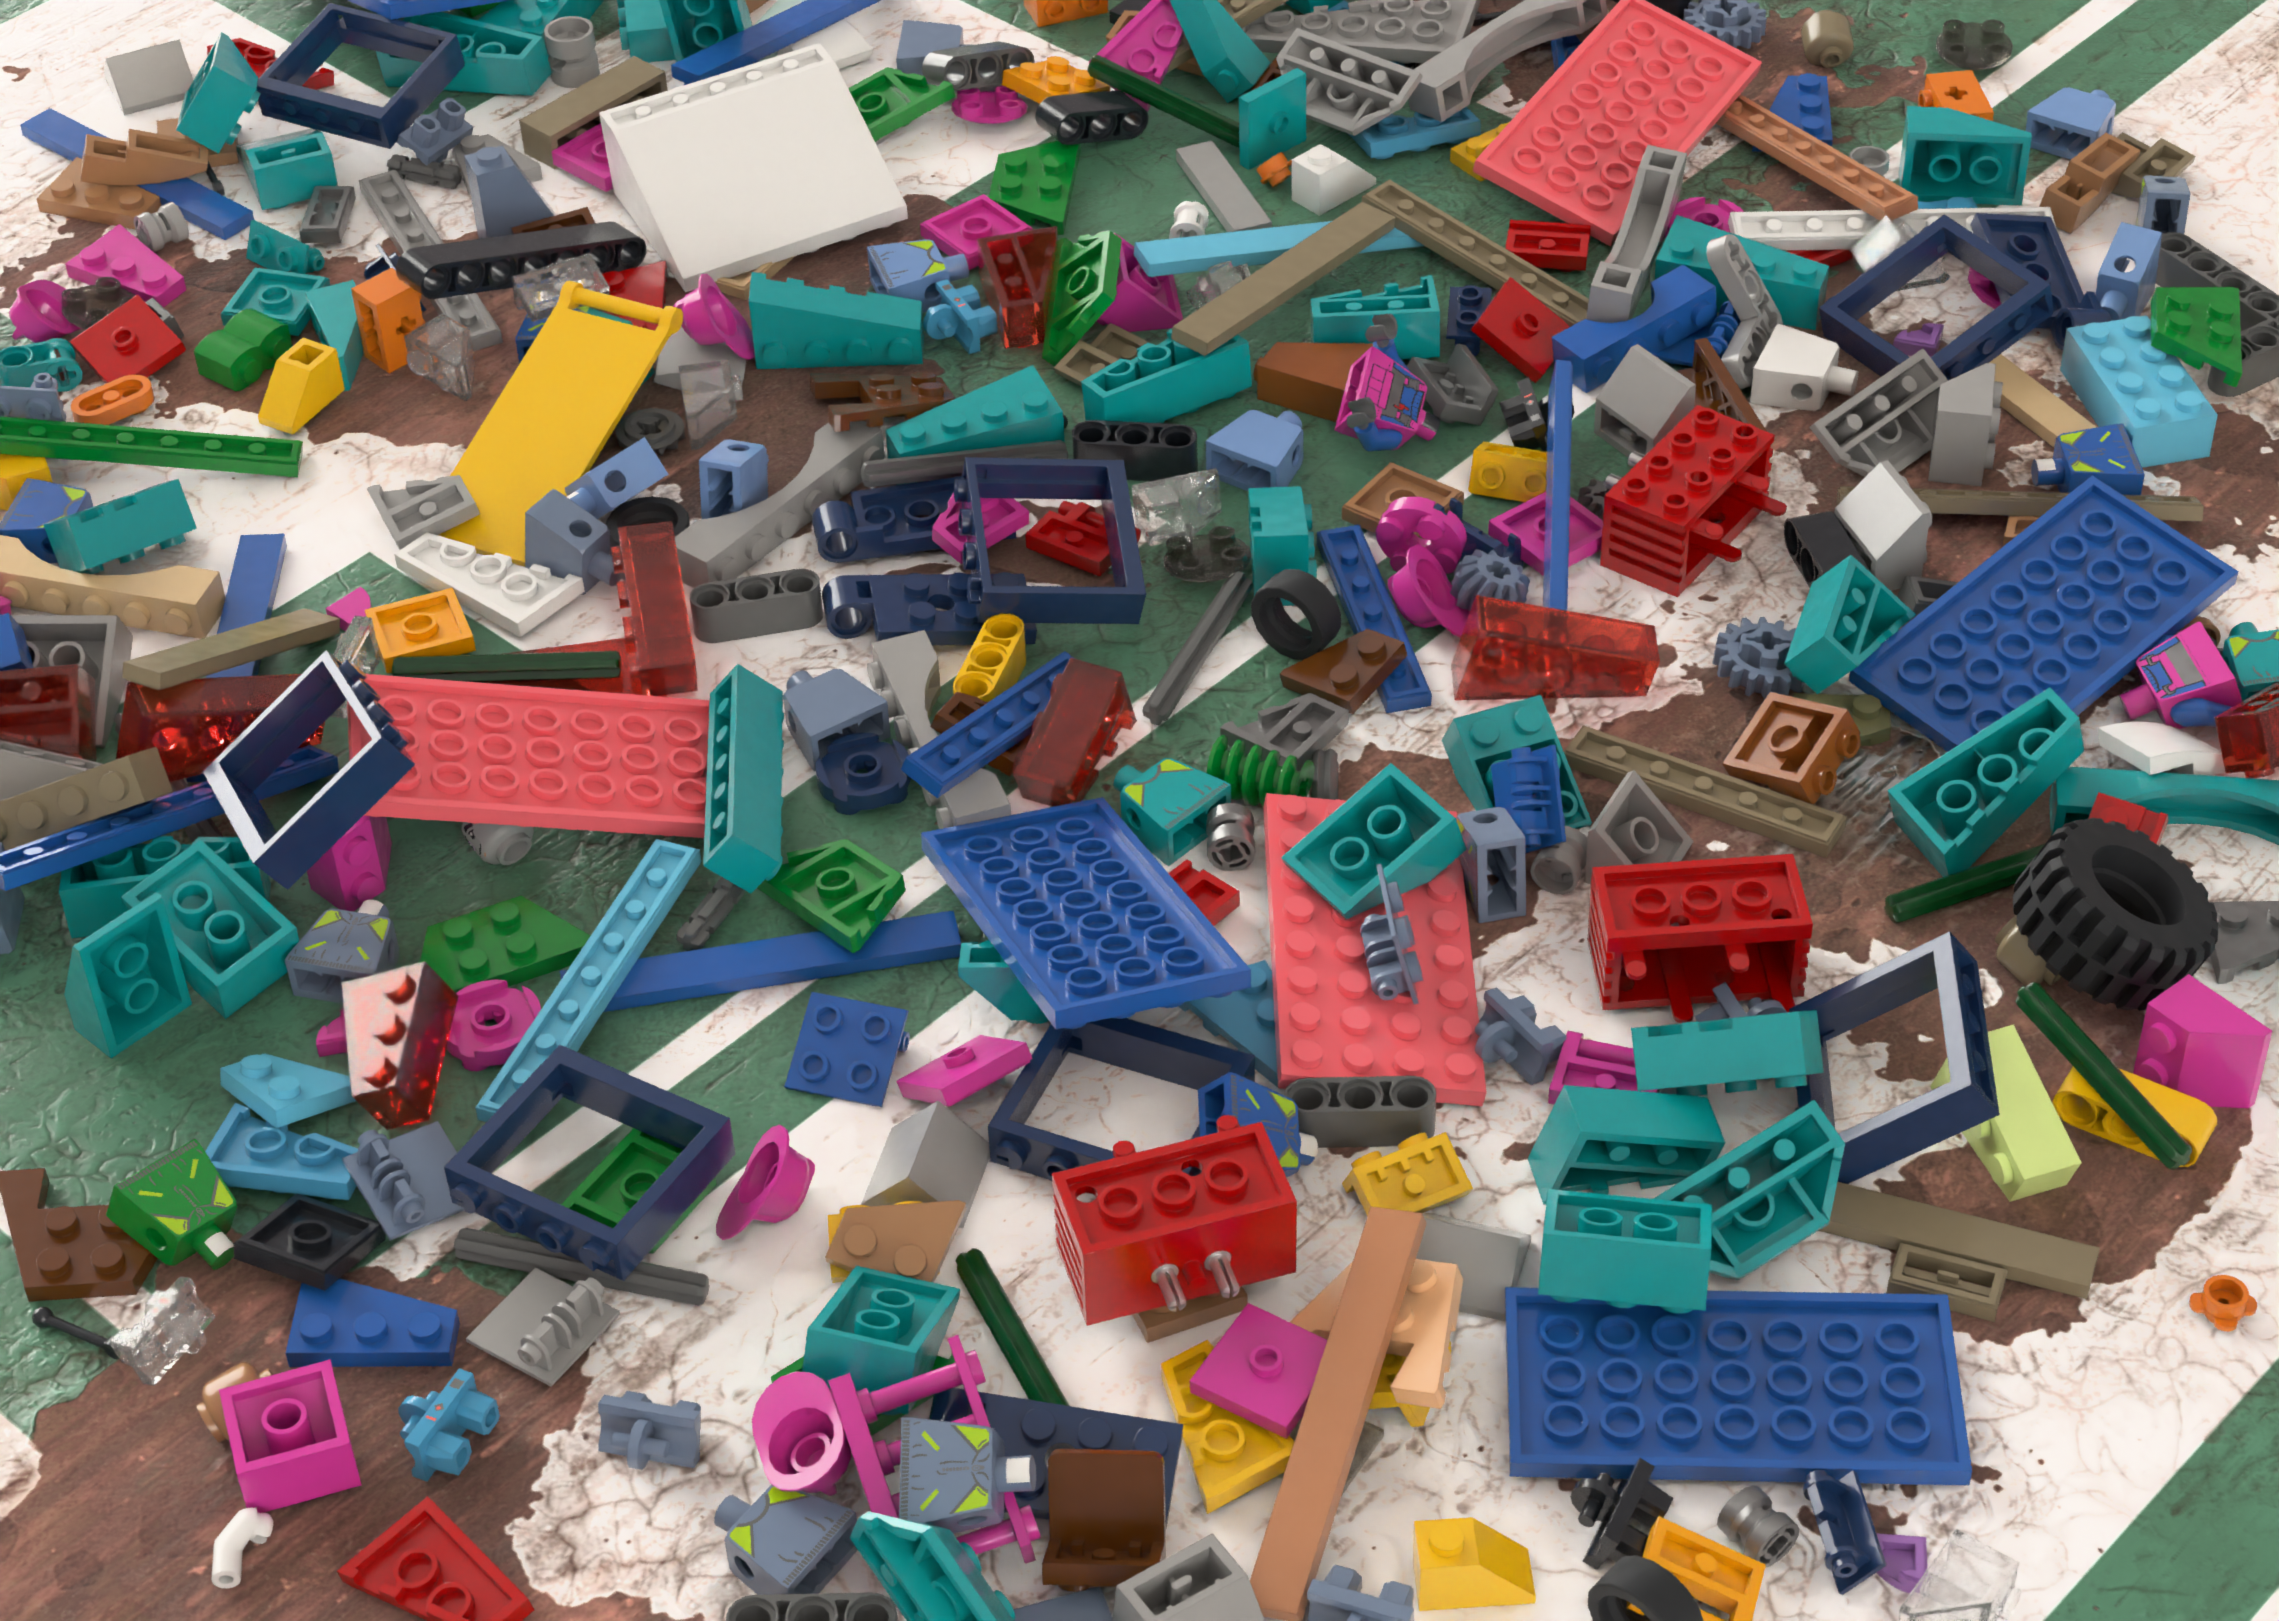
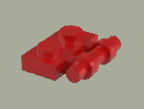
(1073, 537)

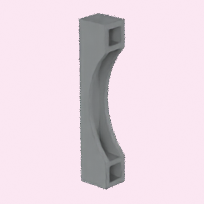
(1456, 72)
(1650, 208)
(736, 541)
(910, 683)

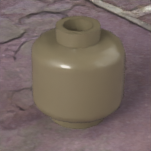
(1827, 39)
(2019, 959)

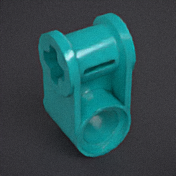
(24, 362)

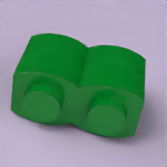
(242, 349)

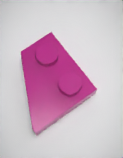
(1000, 520)

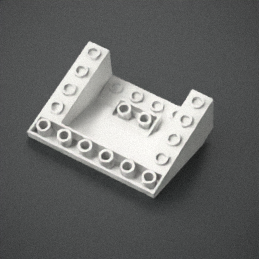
(749, 167)

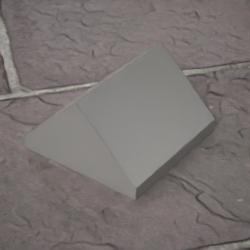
(148, 77)
(1634, 830)
(929, 1160)
(1485, 1256)

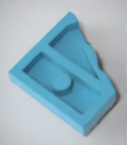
(285, 1089)

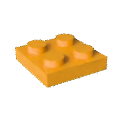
(1049, 79)
(421, 627)

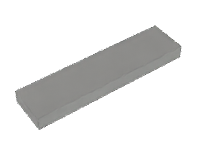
(1221, 187)

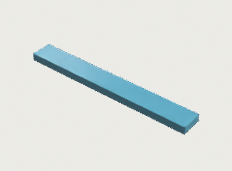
(1239, 247)
(598, 967)

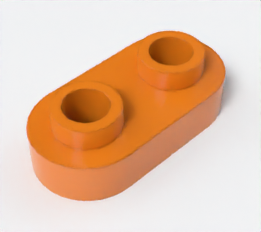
(113, 400)

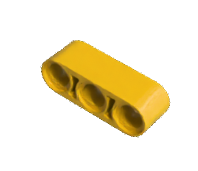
(994, 658)
(2085, 1109)

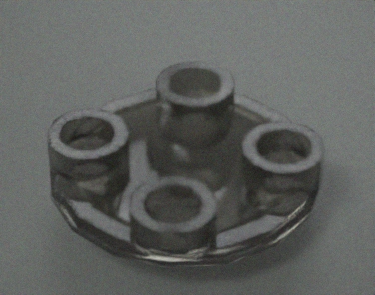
(1974, 44)
(93, 302)
(1206, 556)

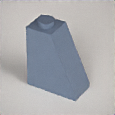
(502, 193)

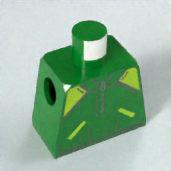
(177, 1208)

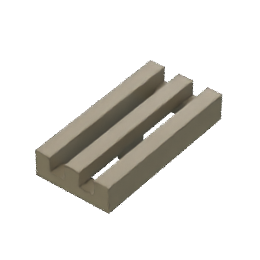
(1962, 1295)

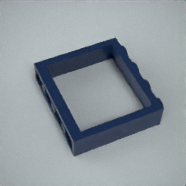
(288, 101)
(1973, 347)
(1052, 480)
(275, 737)
(1114, 1042)
(1941, 1112)
(696, 1130)

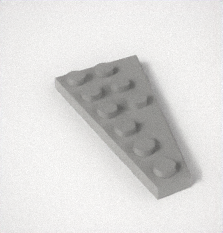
(1384, 28)

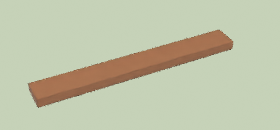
(1817, 160)
(1335, 1412)

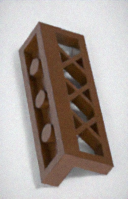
(1716, 386)

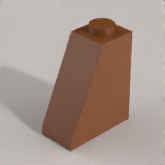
(1307, 376)

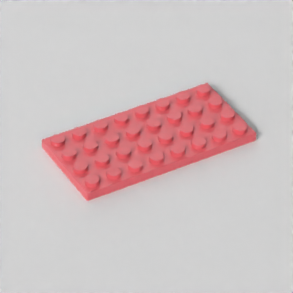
(1623, 88)
(544, 756)
(1322, 985)

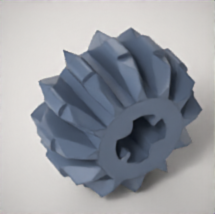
(1488, 577)

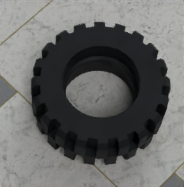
(2114, 913)

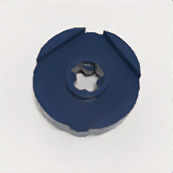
(856, 791)

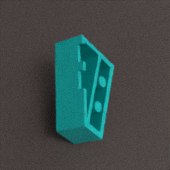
(1349, 314)
(121, 528)
(1279, 533)
(1728, 1052)
(1623, 1138)

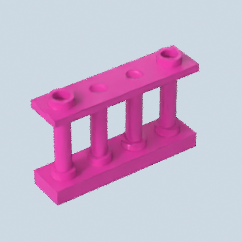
(878, 1459)

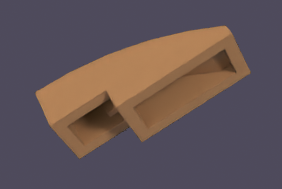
(141, 159)
(2088, 181)

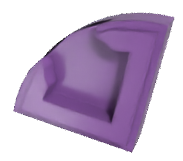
(1927, 338)
(1904, 1560)

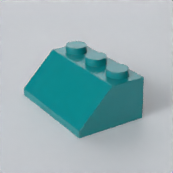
(1626, 1250)

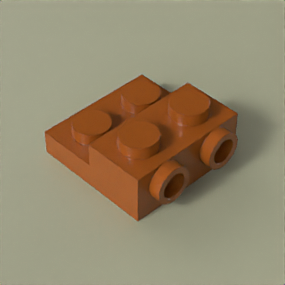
(1794, 747)

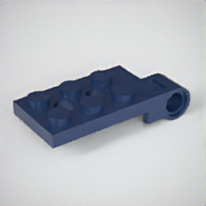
(2038, 247)
(882, 521)
(908, 605)
(1042, 1427)

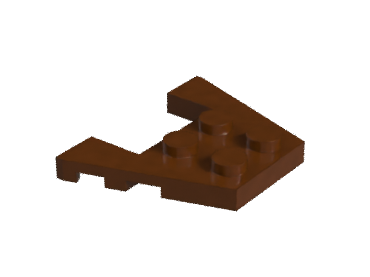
(881, 396)
(67, 1248)

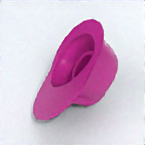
(39, 312)
(714, 320)
(1424, 593)
(769, 1187)
(800, 1435)

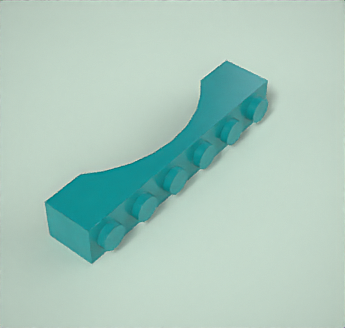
(2216, 801)

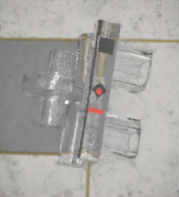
(169, 1328)

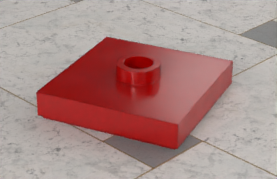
(1520, 329)
(128, 342)

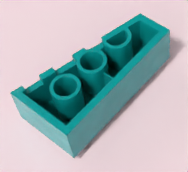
(996, 415)
(95, 888)

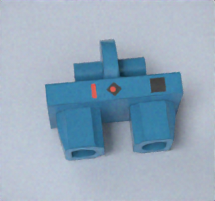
(960, 317)
(440, 1419)

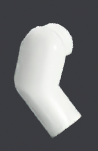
(231, 1542)

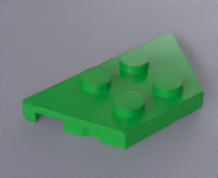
(896, 99)
(1037, 182)
(1080, 290)
(2199, 327)
(837, 890)
(501, 942)
(623, 1180)

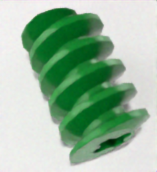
(1254, 778)

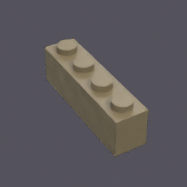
(580, 108)
(82, 798)

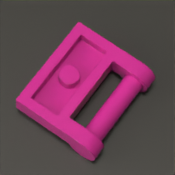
(1593, 1065)

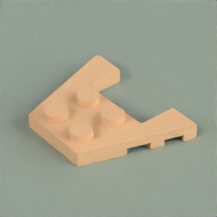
(1420, 1331)

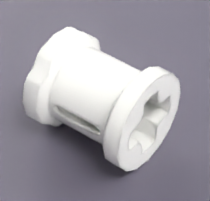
(1186, 220)

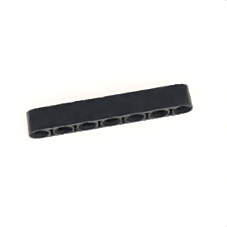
(493, 261)

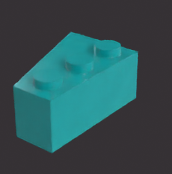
(1843, 624)

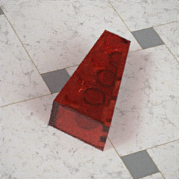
(655, 609)
(1551, 653)
(197, 719)

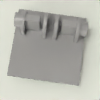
(545, 1325)

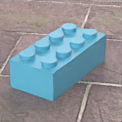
(2140, 386)

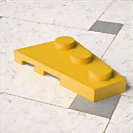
(1222, 1448)

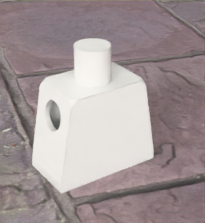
(1799, 371)

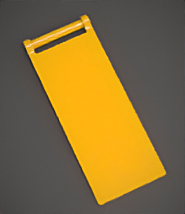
(556, 412)

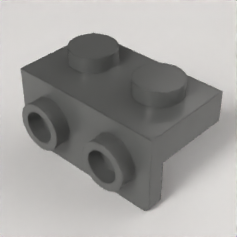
(1456, 388)

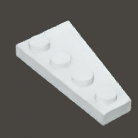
(489, 583)

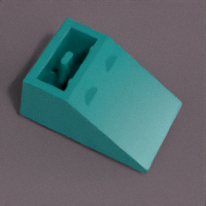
(288, 167)
(1490, 735)

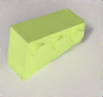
(2027, 1142)

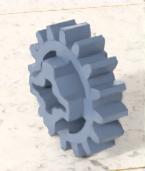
(1728, 20)
(1756, 657)

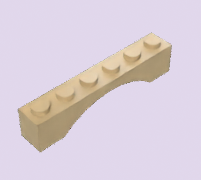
(165, 600)

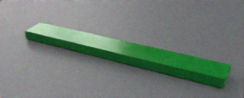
(150, 446)

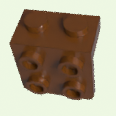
(1103, 1517)

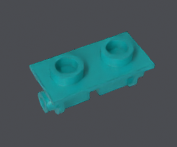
(281, 251)

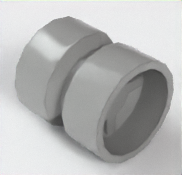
(571, 51)

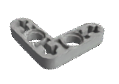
(1751, 303)

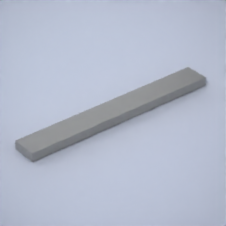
(410, 229)

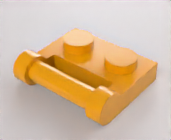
(1706, 1569)

